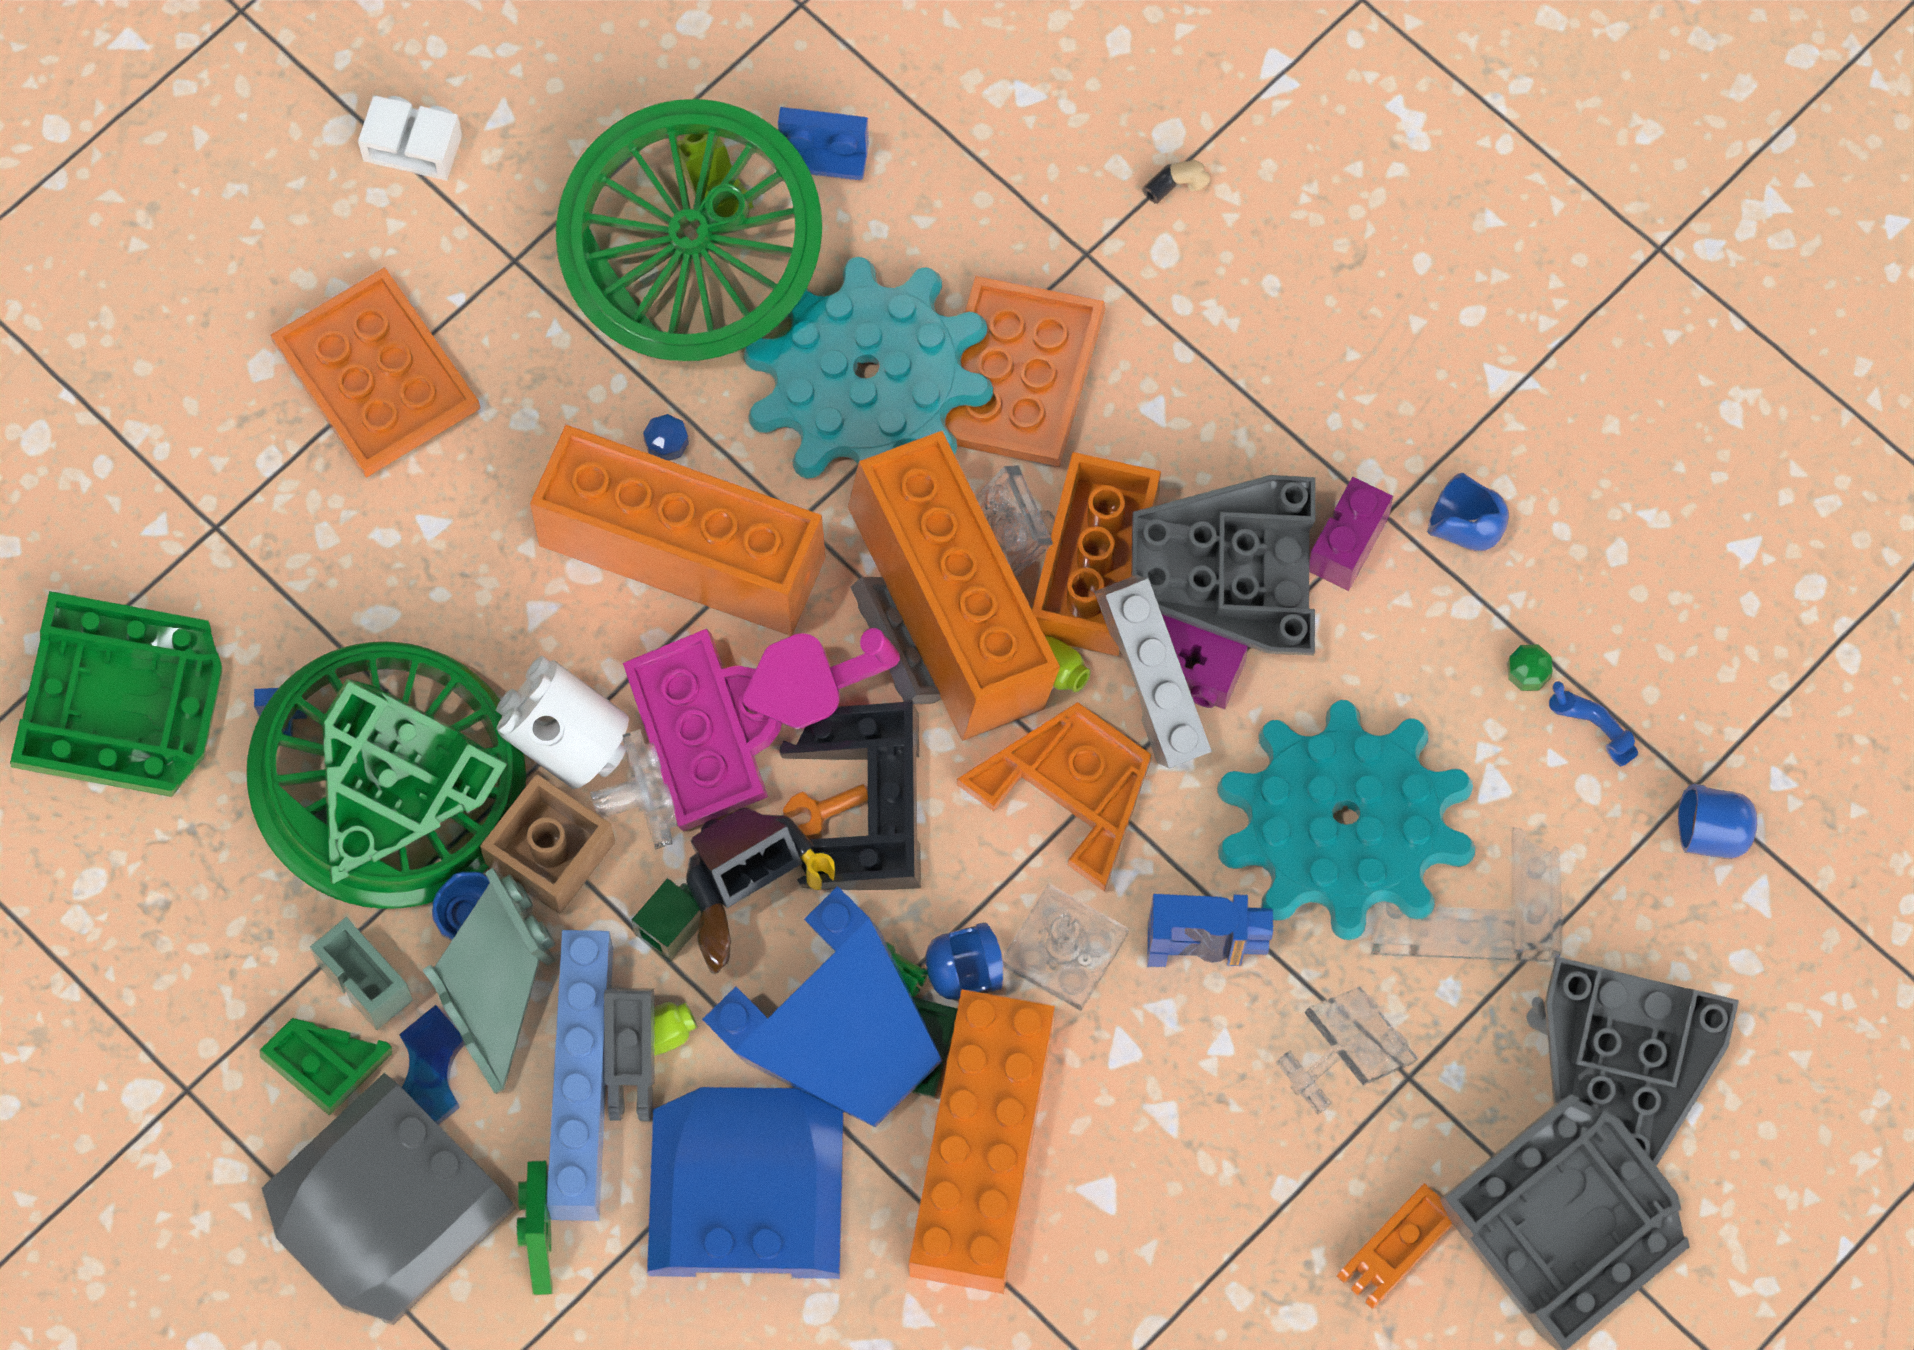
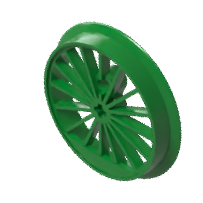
(605, 296)
(302, 838)

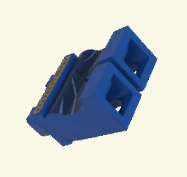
(1206, 928)

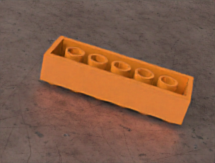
(982, 1141)

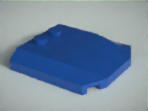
(746, 1184)

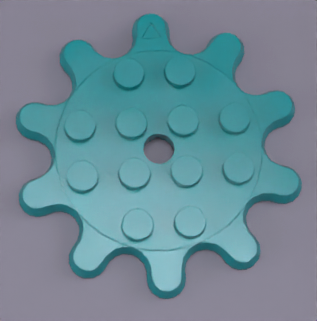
(865, 323)
(1354, 863)

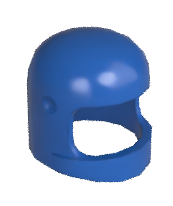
(1722, 825)
(965, 961)

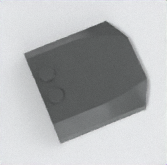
(382, 1204)
(1569, 1219)

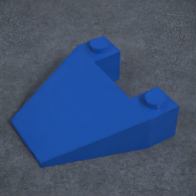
(846, 1030)

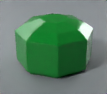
(1529, 667)

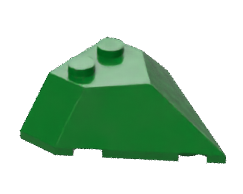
(394, 775)

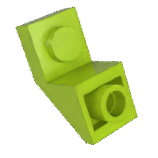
(692, 153)

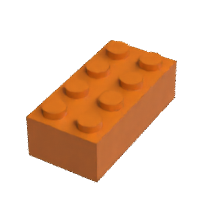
(1091, 547)

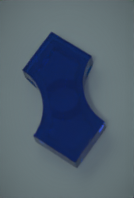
(431, 1049)

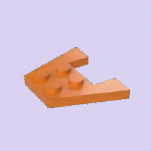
(1080, 767)

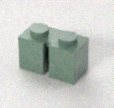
(361, 973)

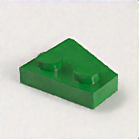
(323, 1062)
(535, 1228)

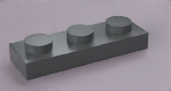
(880, 612)

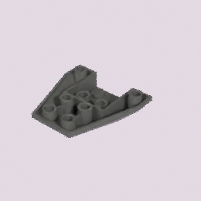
(1234, 561)
(1642, 1037)

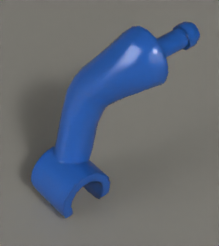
(1565, 703)

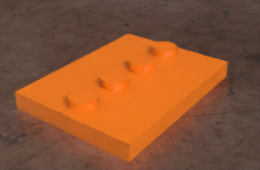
(1037, 366)
(375, 372)

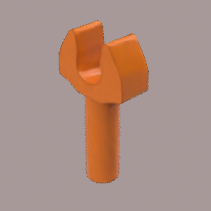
(821, 810)

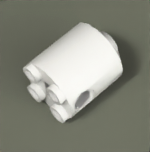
(563, 724)

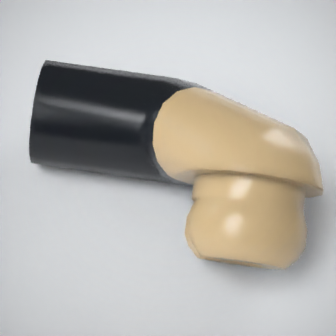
(1174, 174)

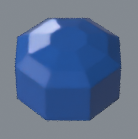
(666, 437)

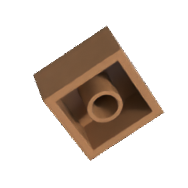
(548, 843)

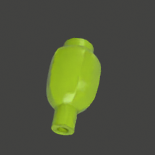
(1072, 670)
(672, 1026)

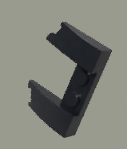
(890, 743)

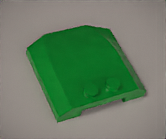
(118, 696)

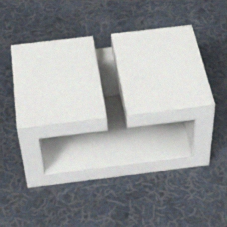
(410, 138)

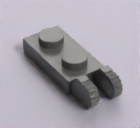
(629, 1048)

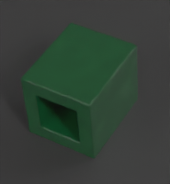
(668, 919)

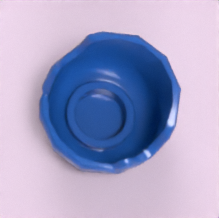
(456, 901)

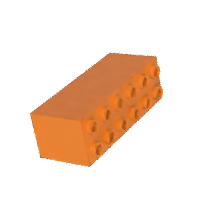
(678, 530)
(952, 585)

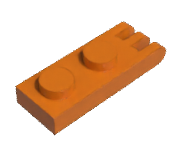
(1398, 1245)

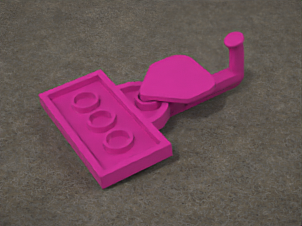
(702, 717)

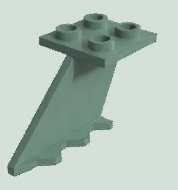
(491, 974)

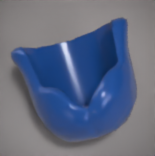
(1465, 501)

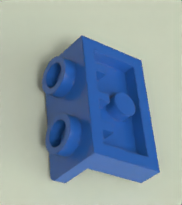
(827, 141)

